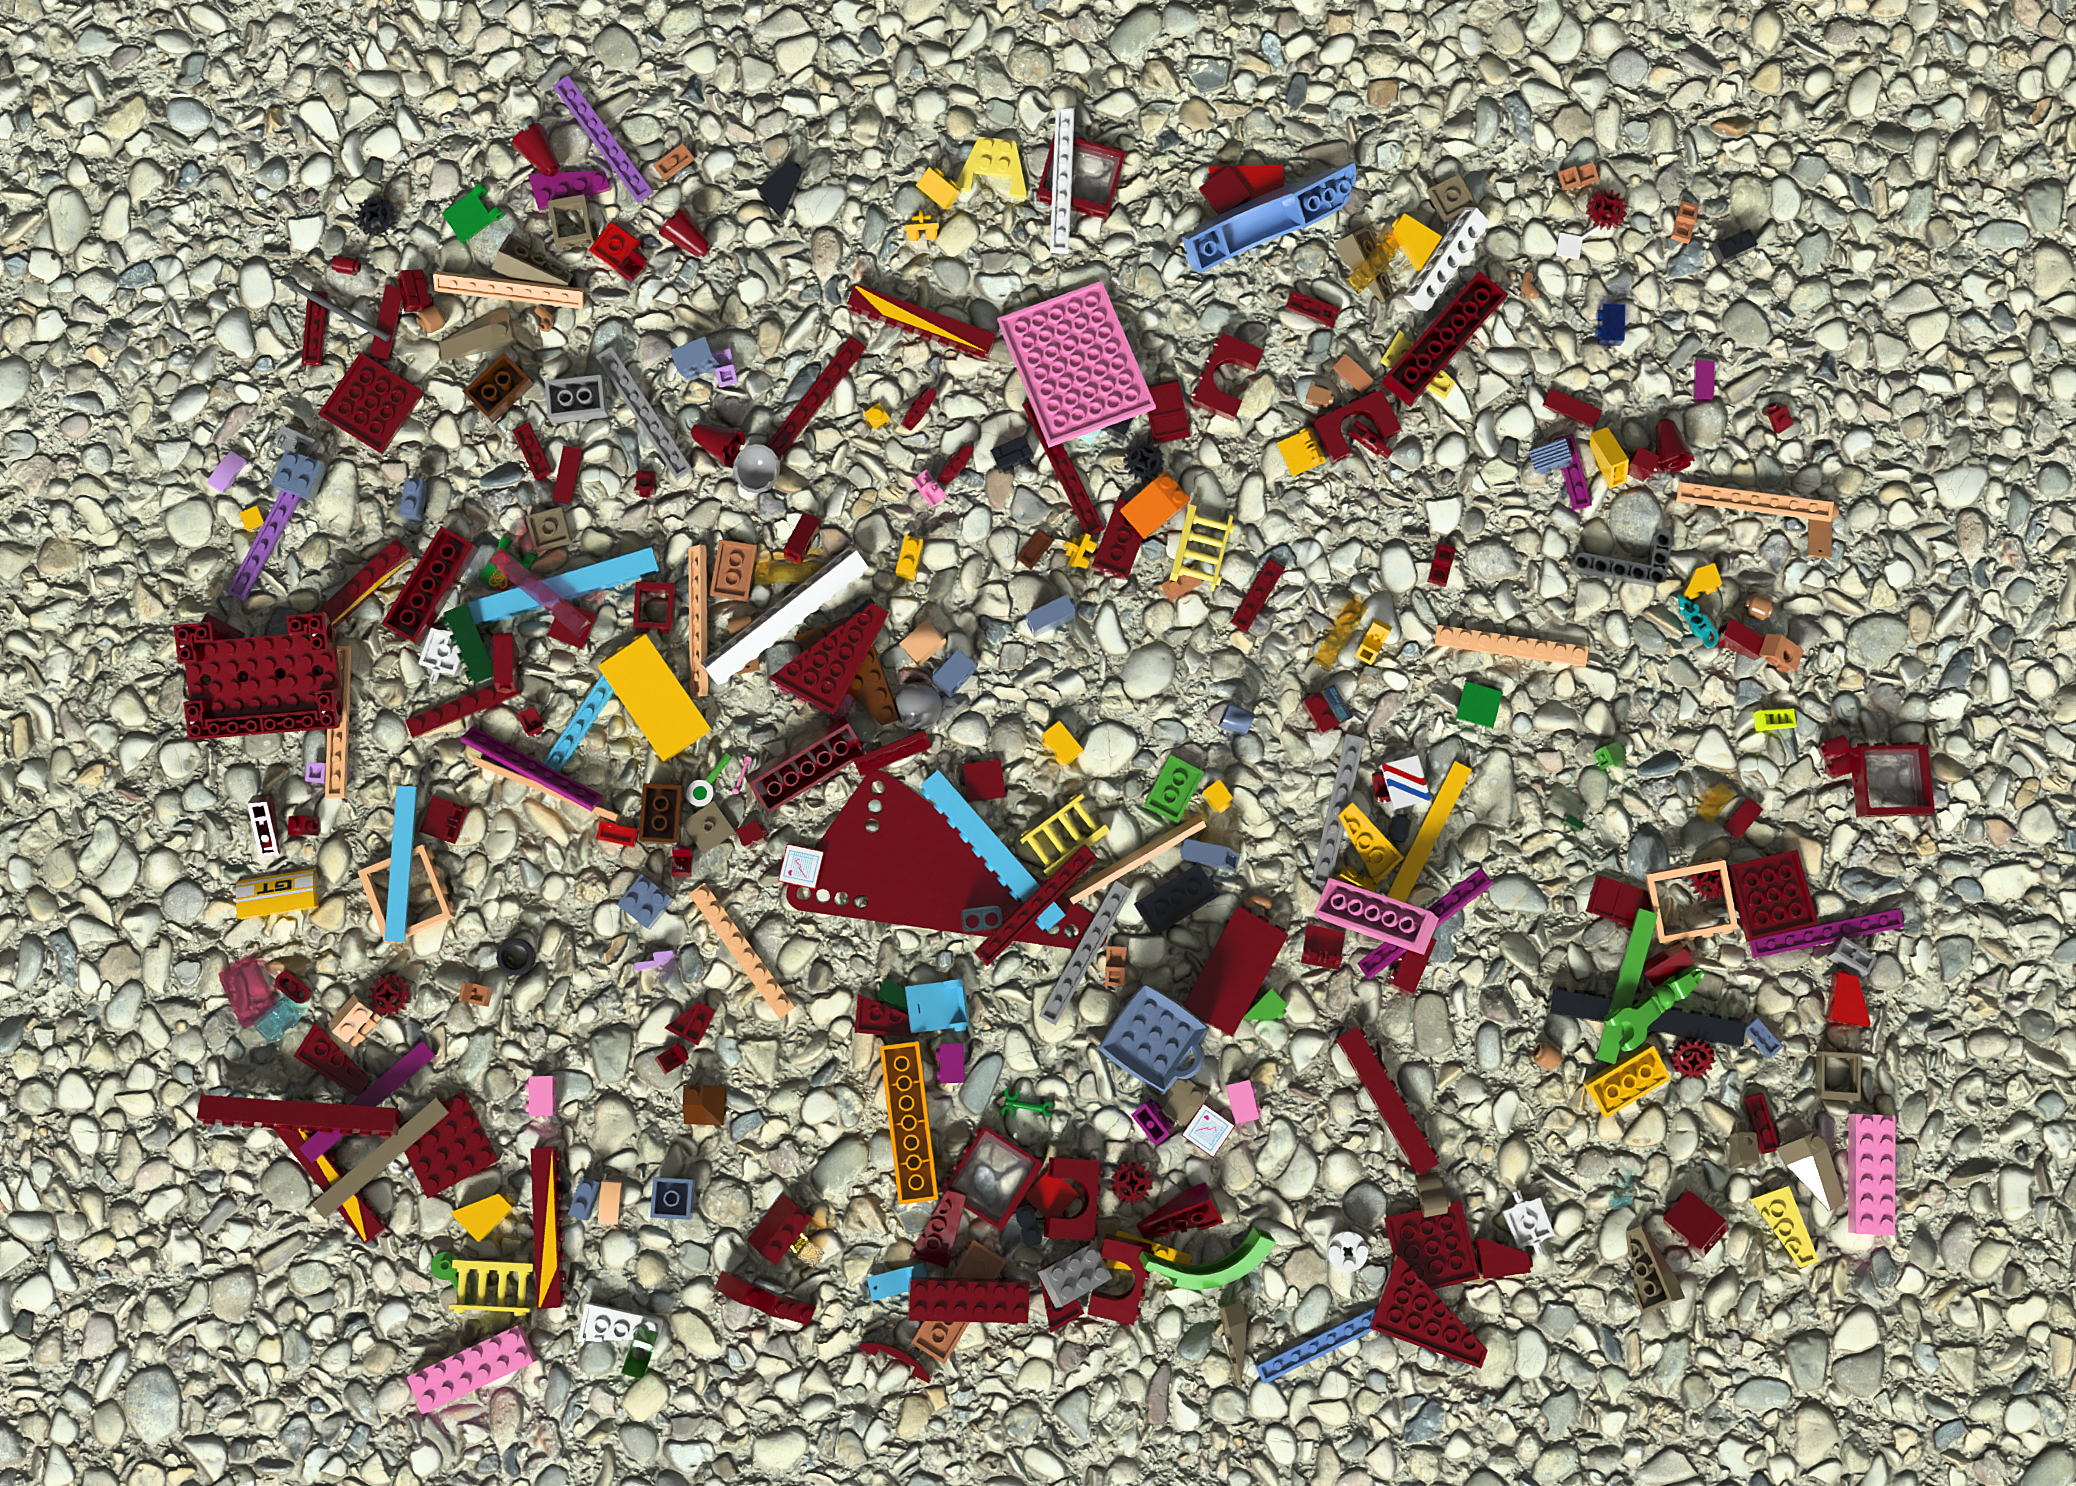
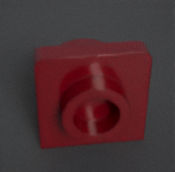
(645, 483)

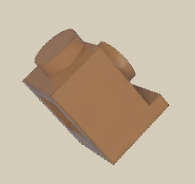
(1319, 396)

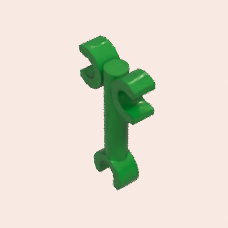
(1011, 1103)

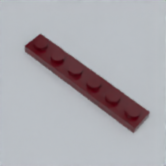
(457, 710)

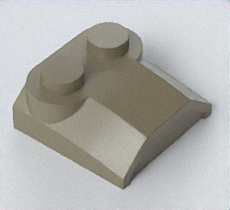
(1182, 1100)

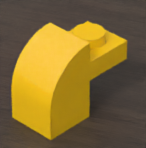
(1373, 641)

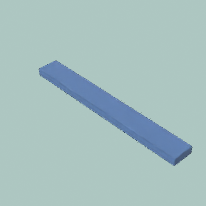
(1315, 1346)

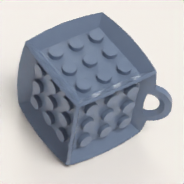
(1155, 1038)

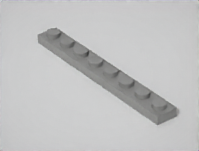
(644, 413)
(1339, 799)
(1085, 953)

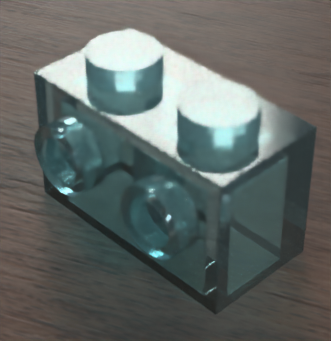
(277, 1020)

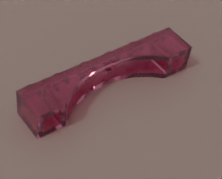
(539, 592)

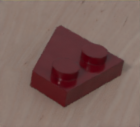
(693, 1023)

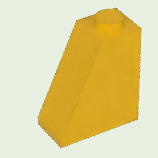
(1415, 240)
(1609, 457)
(484, 1215)

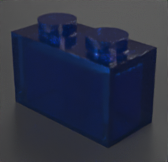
(1610, 325)

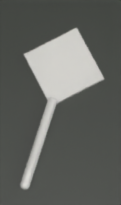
(1570, 245)

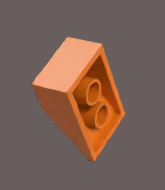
(1155, 505)

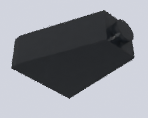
(782, 188)

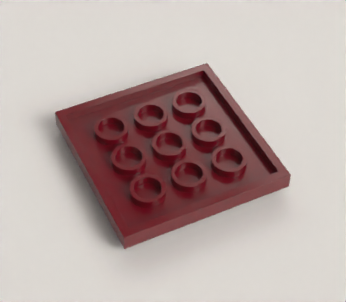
(371, 403)
(1771, 895)
(451, 1148)
(1434, 1245)

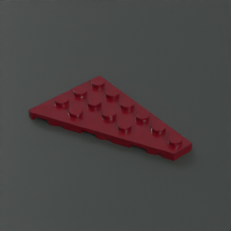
(831, 665)
(1420, 1317)

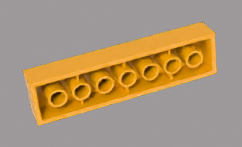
(909, 1123)

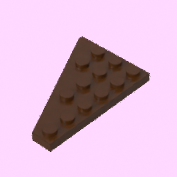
(870, 684)

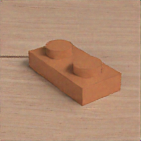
(673, 162)
(1183, 585)

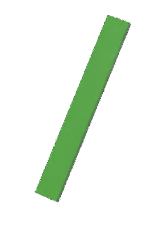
(1627, 982)

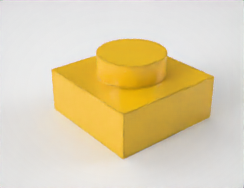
(876, 416)

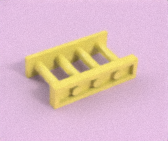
(1189, 535)
(1097, 833)
(483, 1267)

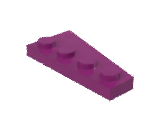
(567, 185)

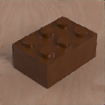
(498, 387)
(661, 814)

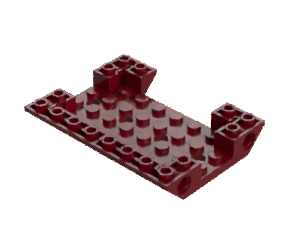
(265, 700)

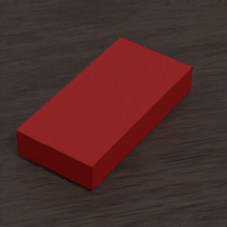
(617, 834)

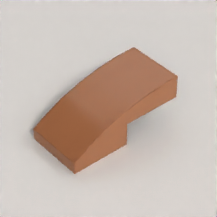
(1578, 177)
(1684, 222)
(1352, 373)
(1115, 965)

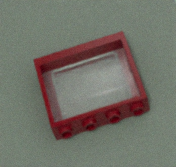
(1094, 177)
(1892, 780)
(994, 1176)

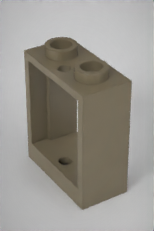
(565, 205)
(1855, 1075)

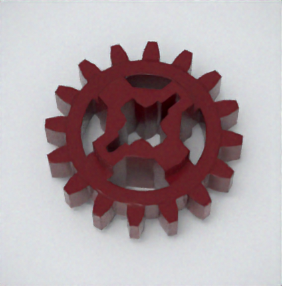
(1606, 217)
(1712, 885)
(390, 1003)
(1698, 1063)
(1140, 1181)

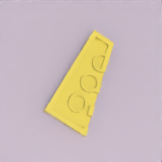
(1785, 1220)

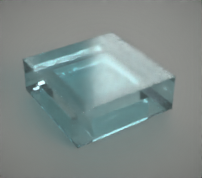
(1620, 1202)

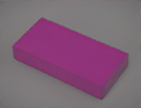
(1703, 379)

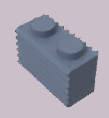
(1551, 456)
(413, 499)
(584, 1198)

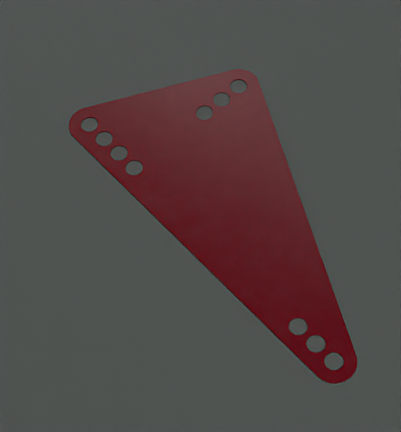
(916, 870)

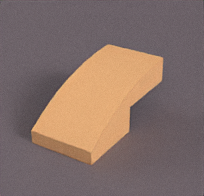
(609, 1202)

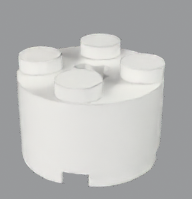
(1335, 1251)

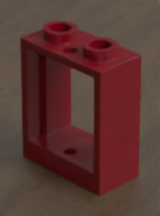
(658, 588)

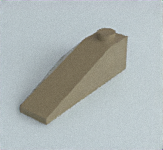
(1355, 250)
(519, 261)
(483, 335)
(1812, 1163)
(1653, 1278)
(1234, 1324)

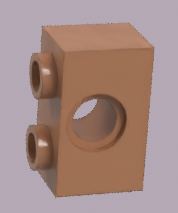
(1781, 652)

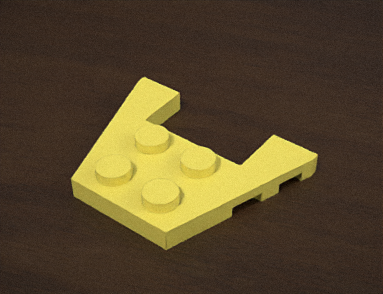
(994, 158)

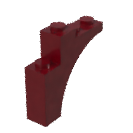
(764, 1299)

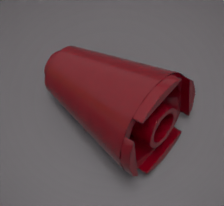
(537, 149)
(685, 233)
(719, 441)
(1671, 447)

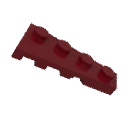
(328, 1059)
(940, 1234)

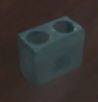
(981, 915)

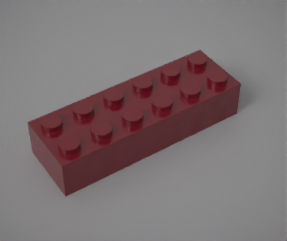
(430, 586)
(805, 765)
(968, 1300)

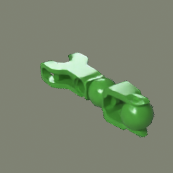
(1644, 1012)

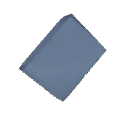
(1236, 719)

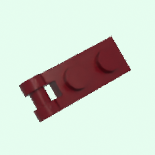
(1312, 308)

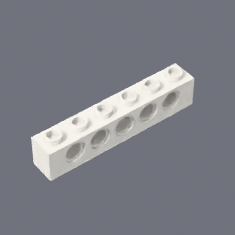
(1446, 258)

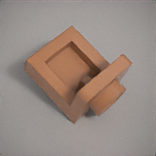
(475, 994)

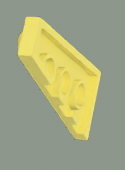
(1442, 384)

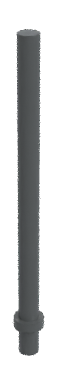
(294, 286)

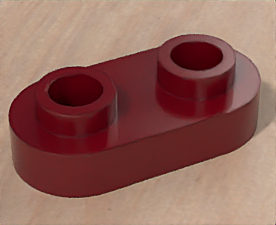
(294, 987)

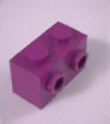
(1154, 1121)

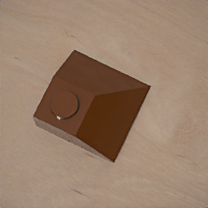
(703, 1104)

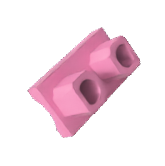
(929, 488)

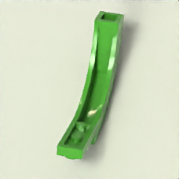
(1216, 1273)

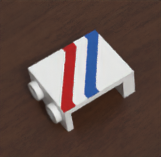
(1405, 782)

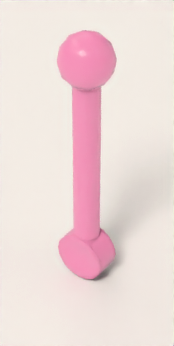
(747, 760)

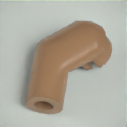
(1258, 898)

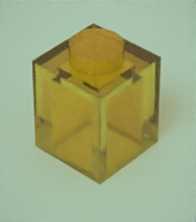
(807, 1250)

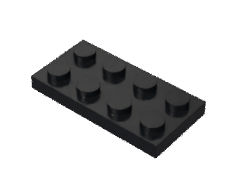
(1176, 899)

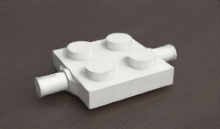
(440, 654)
(1528, 1223)

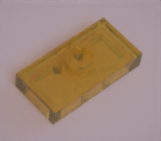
(1715, 802)

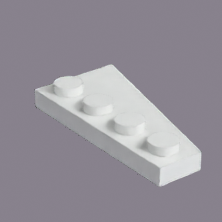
(614, 1324)

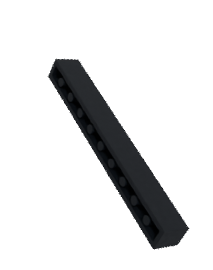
(1671, 1022)

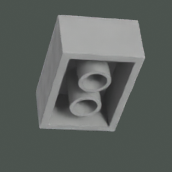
(576, 399)
(1074, 1275)

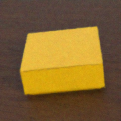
(252, 518)

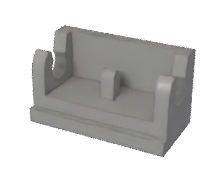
(296, 442)
(1852, 957)

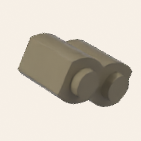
(1431, 1194)

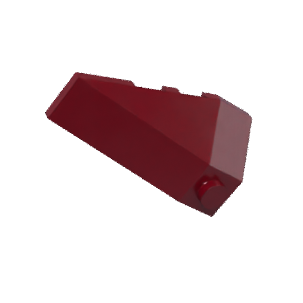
(1188, 1210)

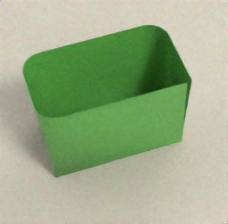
(637, 1367)

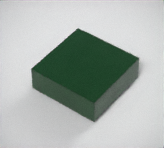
(1573, 823)

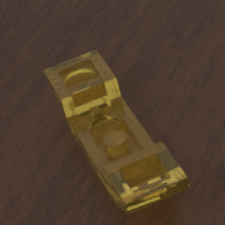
(1374, 264)
(785, 572)
(1340, 634)

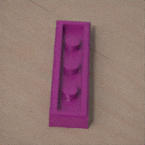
(1575, 478)

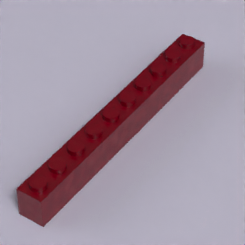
(298, 1115)

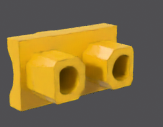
(931, 228)
(1076, 550)

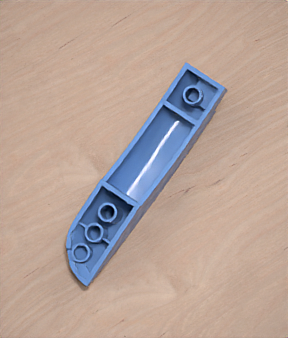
(1269, 217)

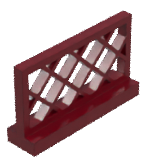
(892, 753)

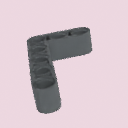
(1627, 567)

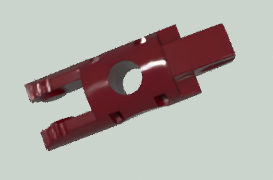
(918, 408)
(1379, 445)
(955, 465)

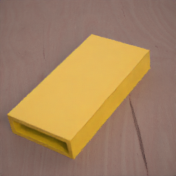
(654, 697)

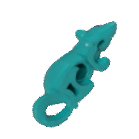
(1698, 623)

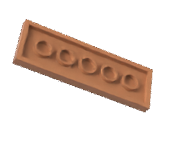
(940, 1337)

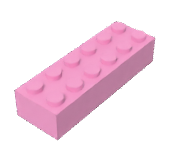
(1376, 916)
(1871, 1174)
(472, 1368)

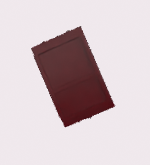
(1169, 418)
(1616, 900)

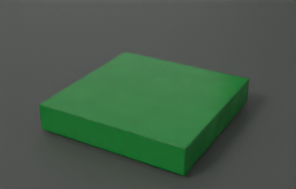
(1479, 705)

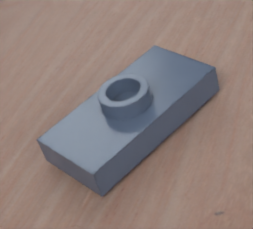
(1763, 1038)

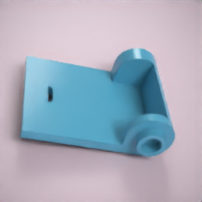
(940, 1006)

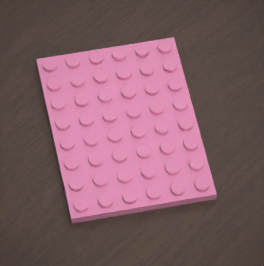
(1075, 364)

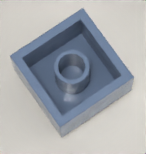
(695, 358)
(299, 475)
(953, 673)
(645, 902)
(672, 1198)

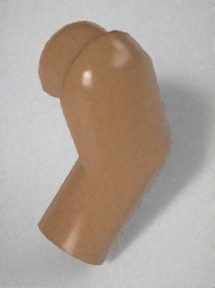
(1527, 288)
(547, 319)

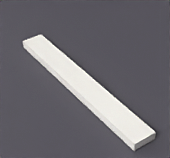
(1062, 180)

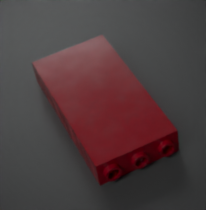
(1235, 970)

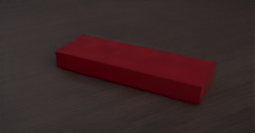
(1572, 408)
(532, 451)
(567, 475)
(1761, 1122)

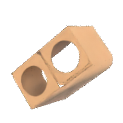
(922, 643)

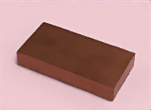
(1035, 549)

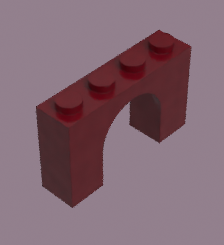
(1226, 351)
(1373, 406)
(1083, 1224)
(1122, 1307)

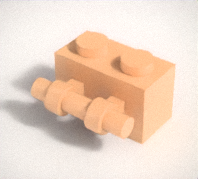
(351, 1018)

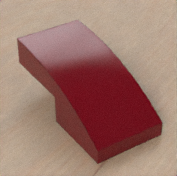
(1441, 564)
(1743, 817)

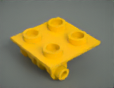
(1301, 452)
(1350, 874)

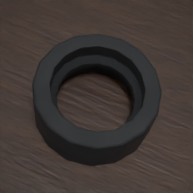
(530, 958)

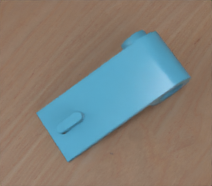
(894, 1281)

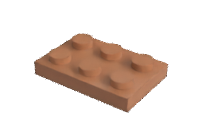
(733, 570)

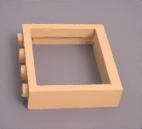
(1683, 870)
(439, 888)

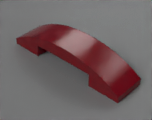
(873, 1347)

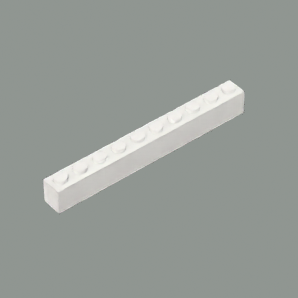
(784, 615)

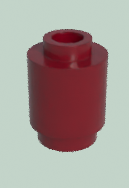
(346, 264)

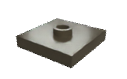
(1451, 197)
(548, 529)
(708, 827)

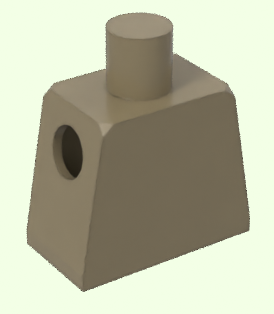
(1743, 1148)

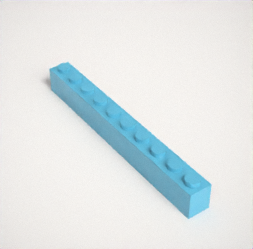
(567, 585)
(987, 845)

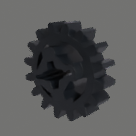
(376, 225)
(1151, 457)

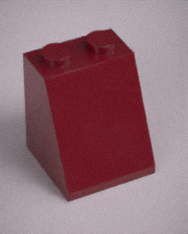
(1695, 1223)

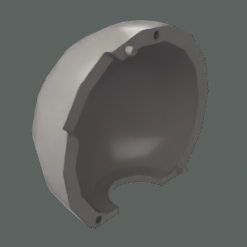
(756, 468)
(918, 706)

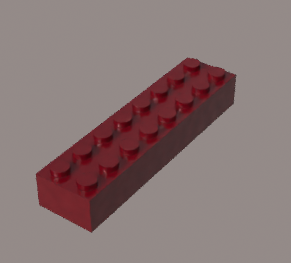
(1444, 339)

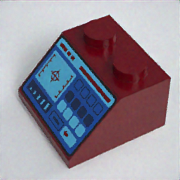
(1326, 709)

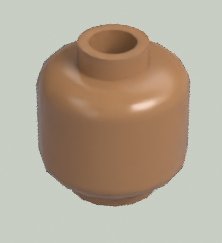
(431, 319)
(1758, 606)
(1547, 1055)

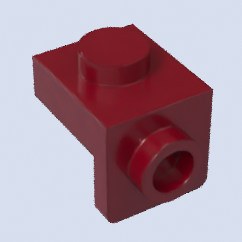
(632, 266)
(1778, 416)
(530, 721)
(1380, 788)
(303, 825)
(682, 861)
(672, 1058)

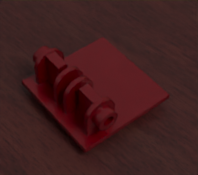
(443, 819)
(1323, 947)

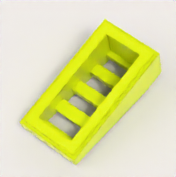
(1763, 723)

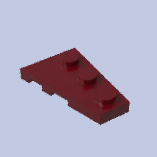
(880, 1019)
(1062, 1315)

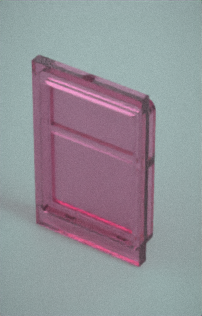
(247, 991)

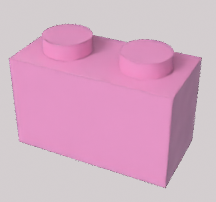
(541, 1096)
(1243, 1102)

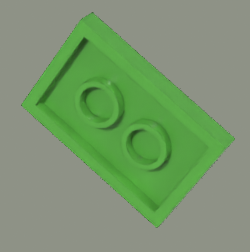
(1174, 788)

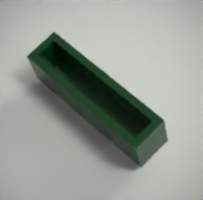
(468, 643)

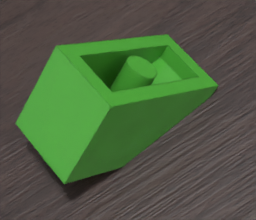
(1610, 754)
(1267, 1008)

